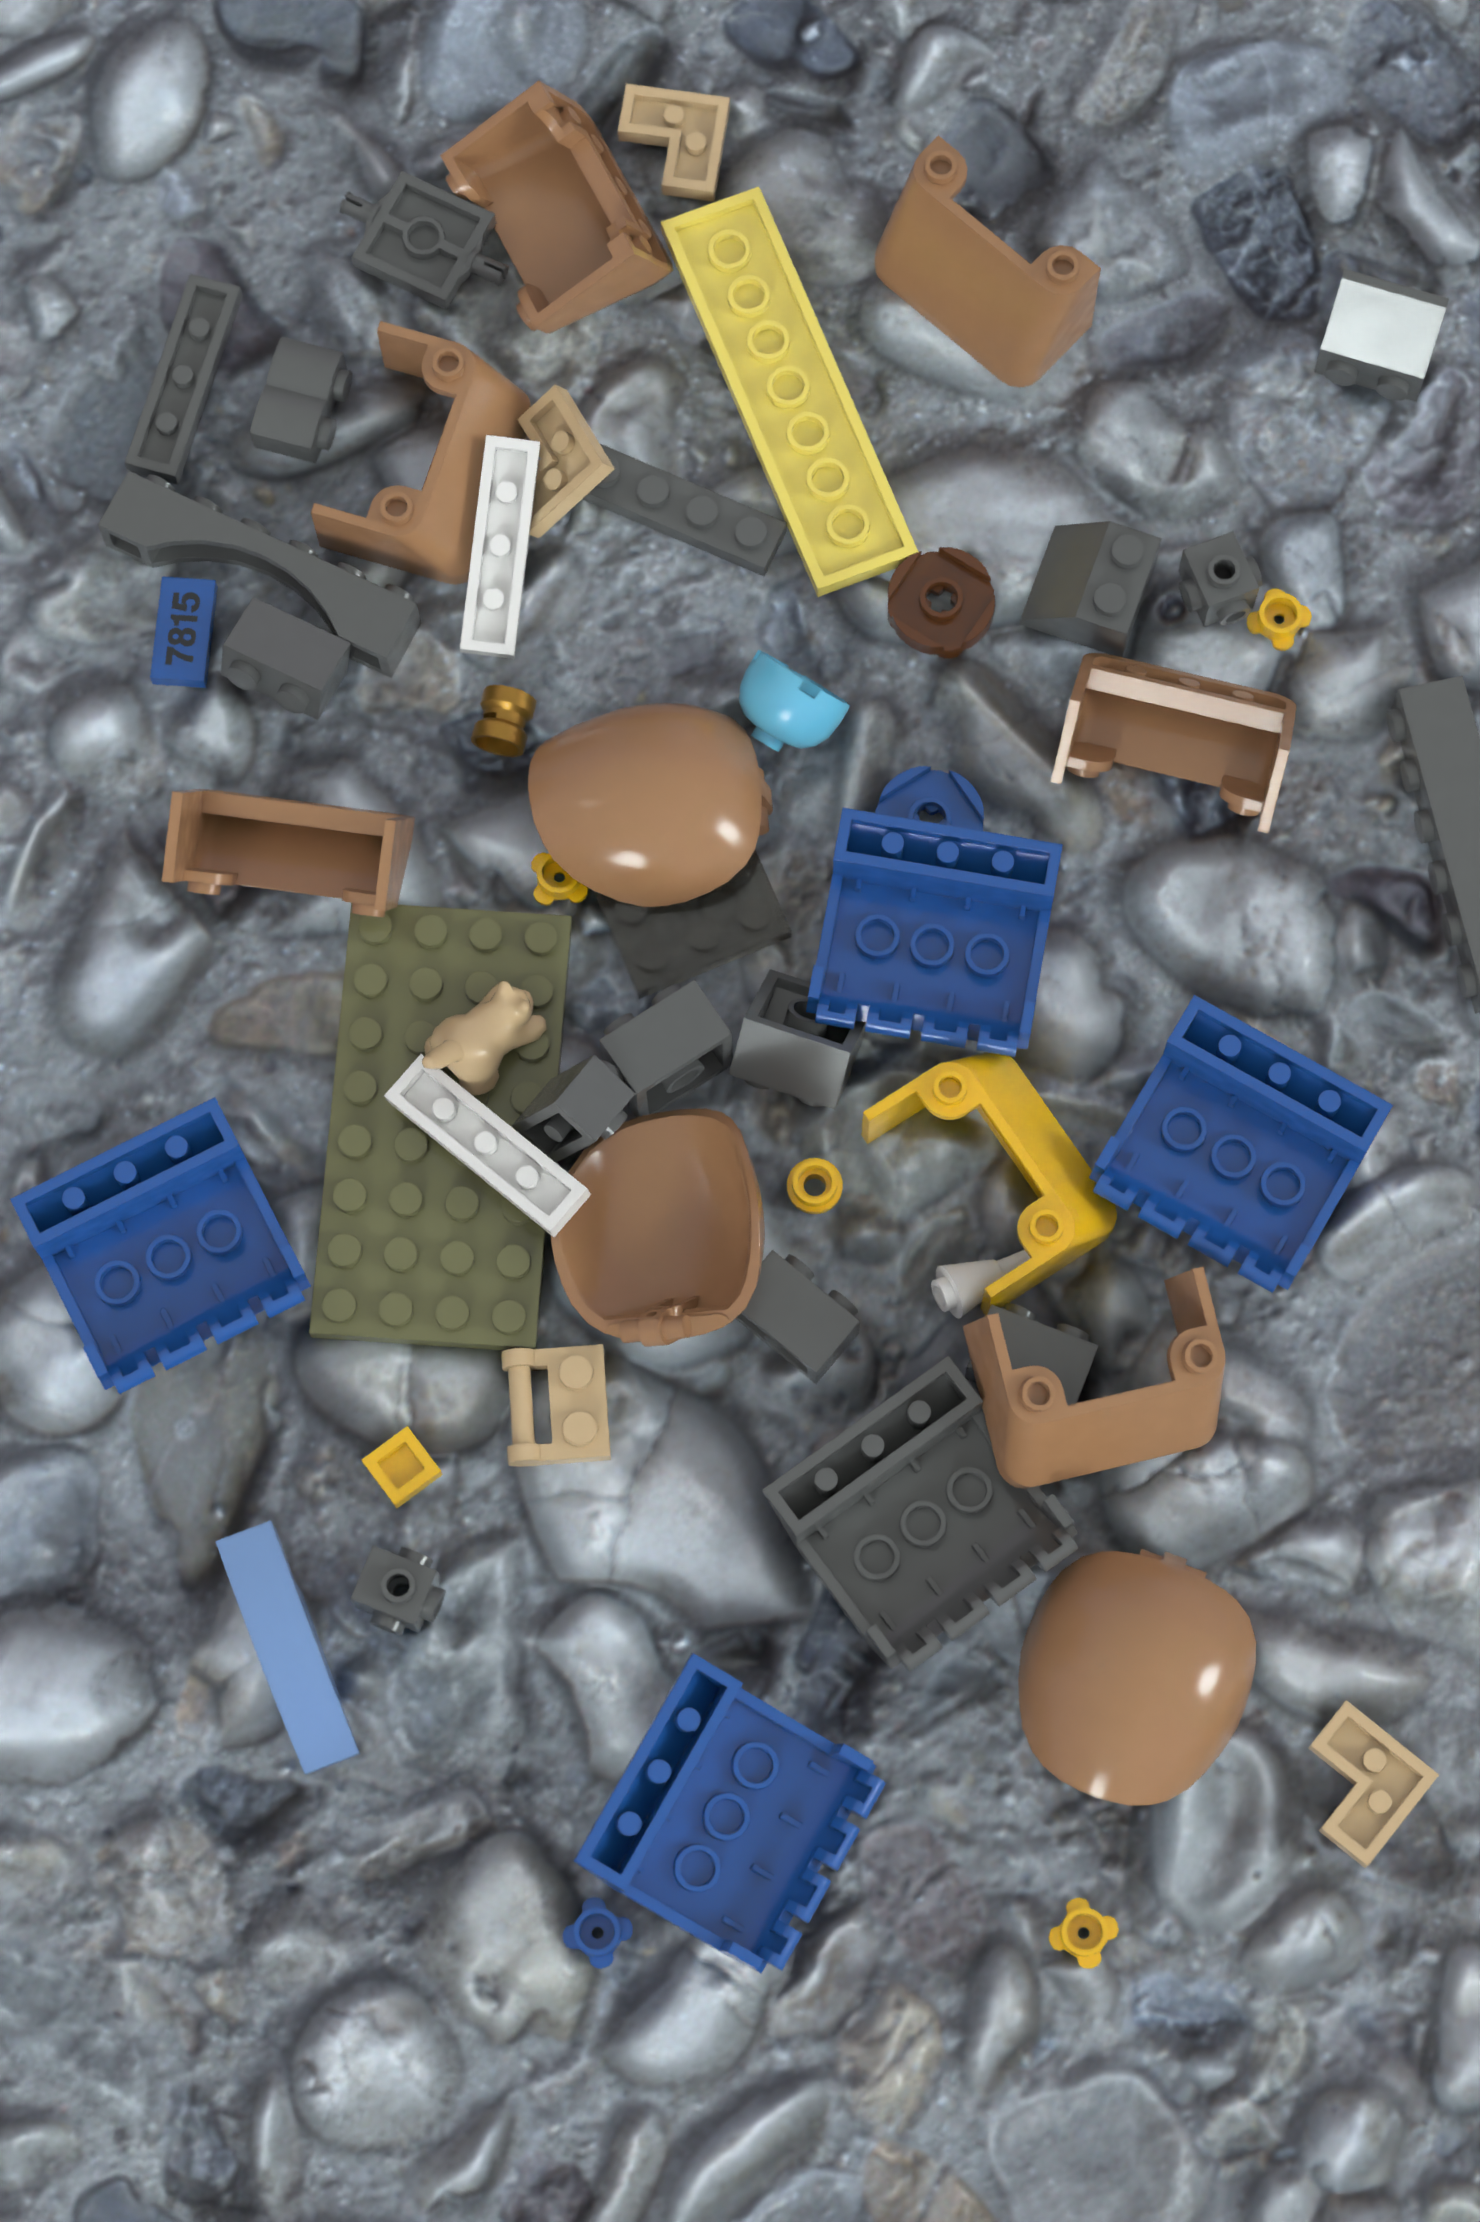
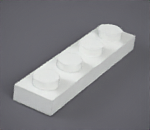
(500, 546)
(488, 1146)

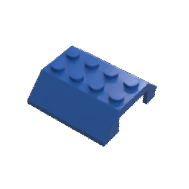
(934, 932)
(1239, 1145)
(162, 1246)
(730, 1818)

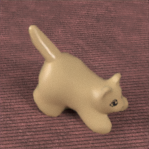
(478, 1040)

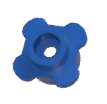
(580, 1934)

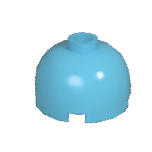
(787, 705)

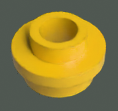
(814, 1169)

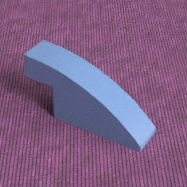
(288, 1647)

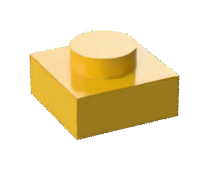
(402, 1467)

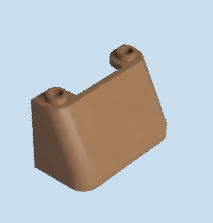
(558, 208)
(973, 284)

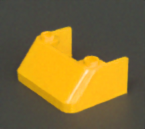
(1068, 1213)

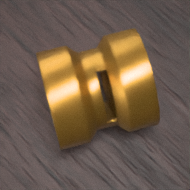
(503, 720)

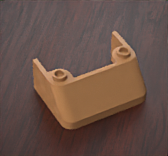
(434, 527)
(1179, 729)
(287, 847)
(1047, 1441)

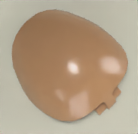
(650, 802)
(668, 1229)
(1134, 1675)

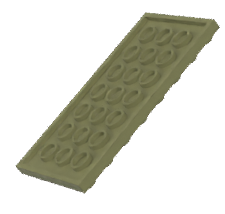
(406, 1229)

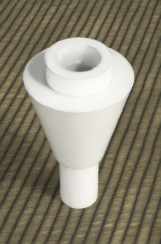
(962, 1285)

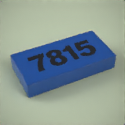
(184, 632)

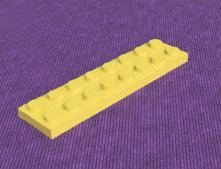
(788, 391)

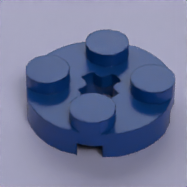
(935, 792)

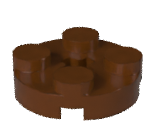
(933, 573)

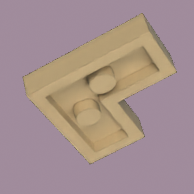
(688, 125)
(569, 455)
(1384, 1777)

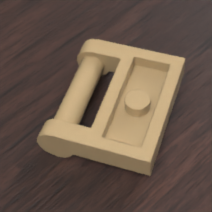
(575, 1400)

